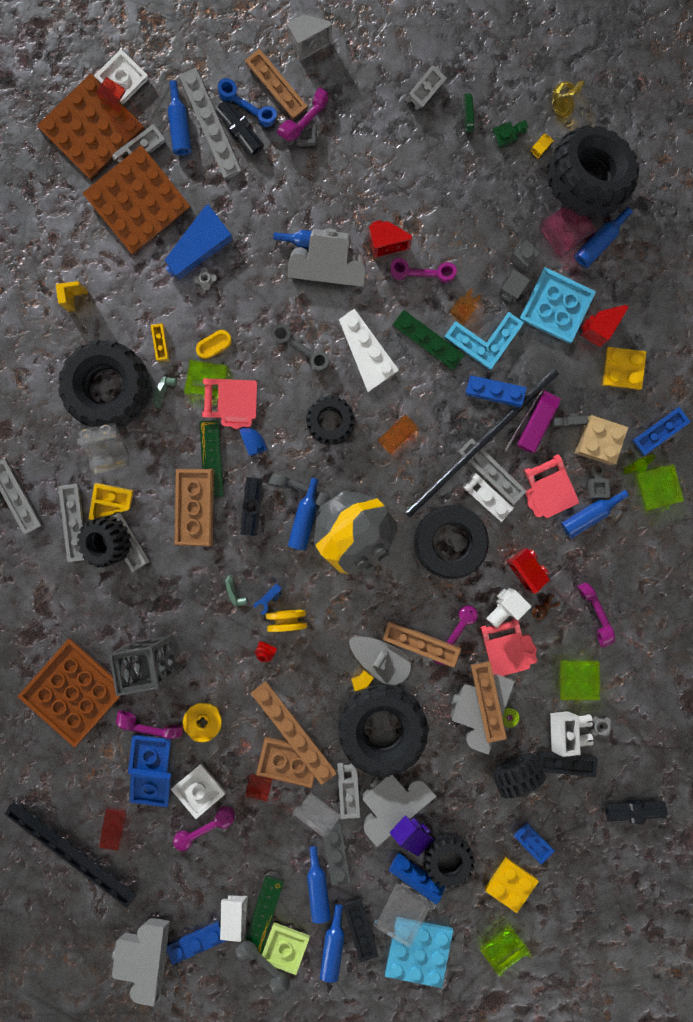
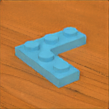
(478, 349)

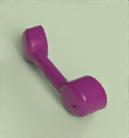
(290, 130)
(400, 270)
(466, 618)
(606, 634)
(126, 721)
(183, 840)

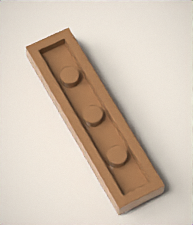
(276, 84)
(422, 644)
(488, 701)

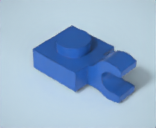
(273, 594)

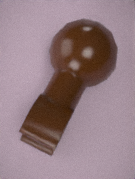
(541, 610)

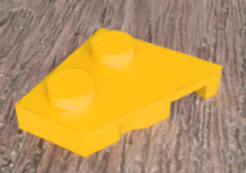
(109, 500)

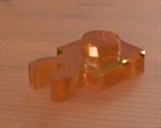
(464, 307)

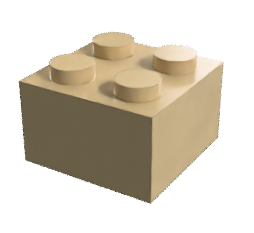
(601, 440)

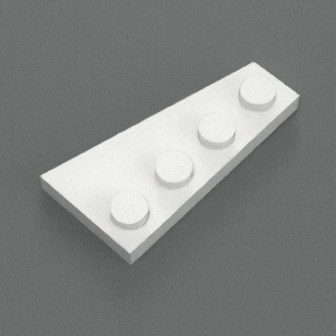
(369, 355)

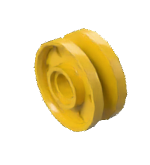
(286, 620)

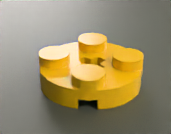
(194, 729)

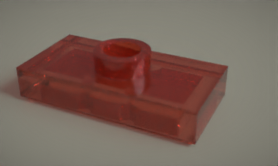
(112, 829)

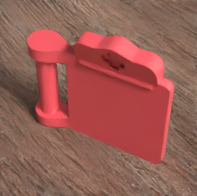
(235, 401)
(552, 492)
(510, 652)

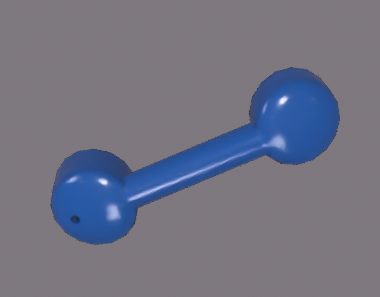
(228, 91)

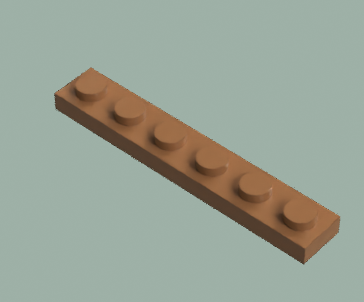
(293, 732)

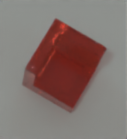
(110, 93)
(258, 787)

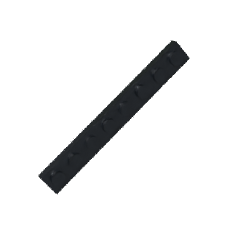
(72, 856)

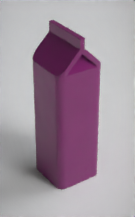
(538, 422)

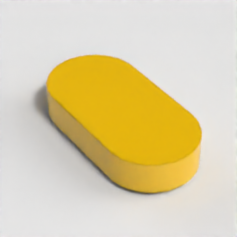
(213, 344)

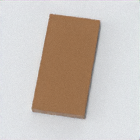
(194, 507)

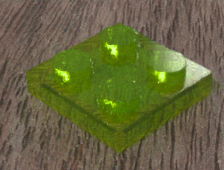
(659, 487)
(579, 680)

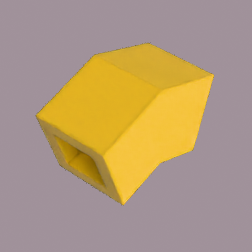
(542, 145)
(362, 681)

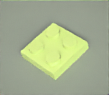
(285, 948)

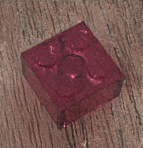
(567, 230)

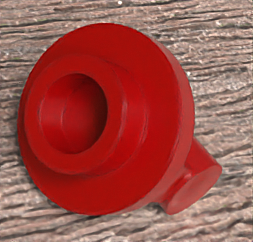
(265, 652)

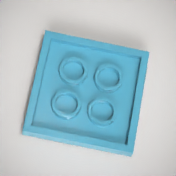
(557, 305)
(424, 960)

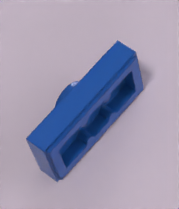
(534, 843)

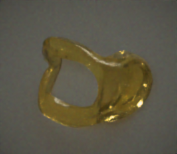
(564, 103)

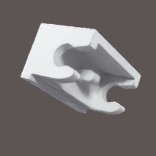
(234, 918)

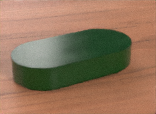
(468, 112)

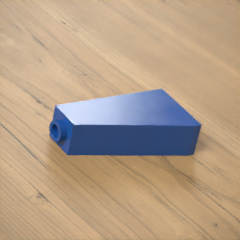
(198, 243)

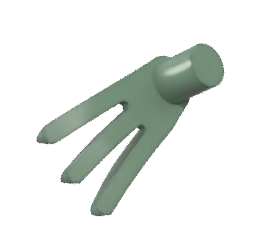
(161, 389)
(233, 594)

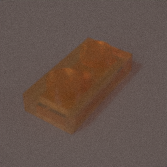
(397, 434)

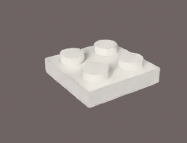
(123, 72)
(198, 791)

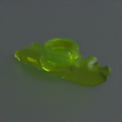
(639, 465)

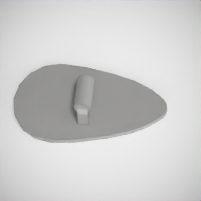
(381, 659)

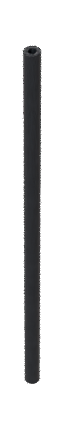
(480, 444)

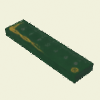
(212, 452)
(264, 911)

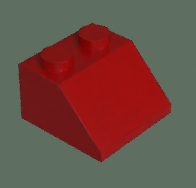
(387, 239)
(602, 325)
(528, 570)

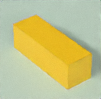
(160, 342)

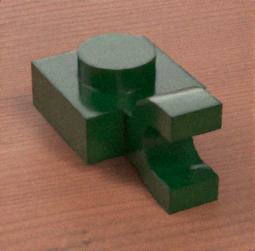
(506, 133)

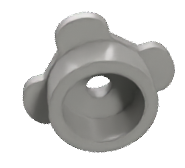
(205, 284)
(605, 730)

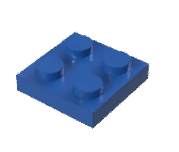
(149, 753)
(150, 787)

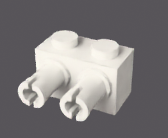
(509, 604)
(566, 735)

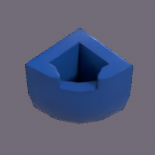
(253, 441)

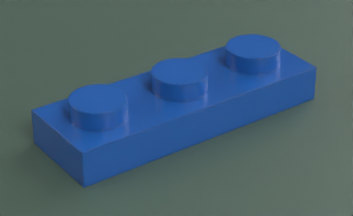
(496, 391)
(661, 431)
(416, 878)
(194, 943)

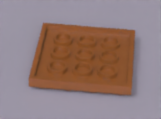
(89, 128)
(136, 200)
(71, 692)

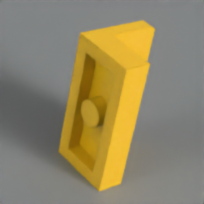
(66, 294)

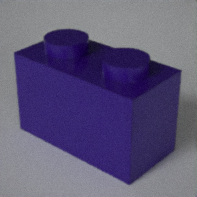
(412, 835)

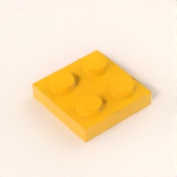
(624, 368)
(511, 885)

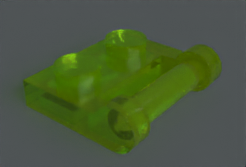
(198, 370)
(502, 945)

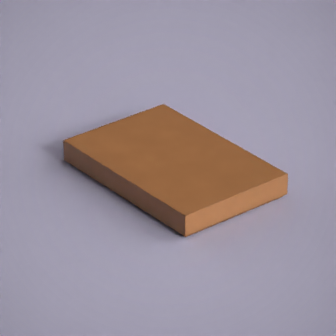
(283, 764)

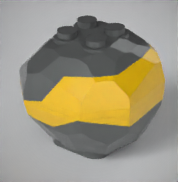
(354, 532)

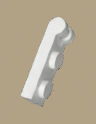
(488, 497)

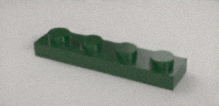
(428, 340)

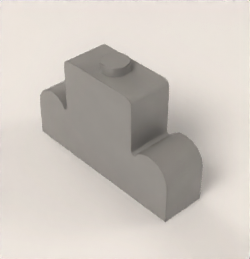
(327, 260)
(467, 711)
(391, 802)
(142, 960)

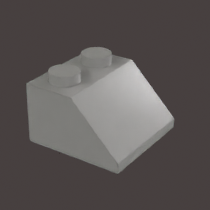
(308, 35)

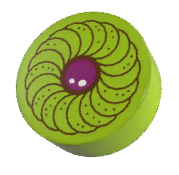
(510, 717)

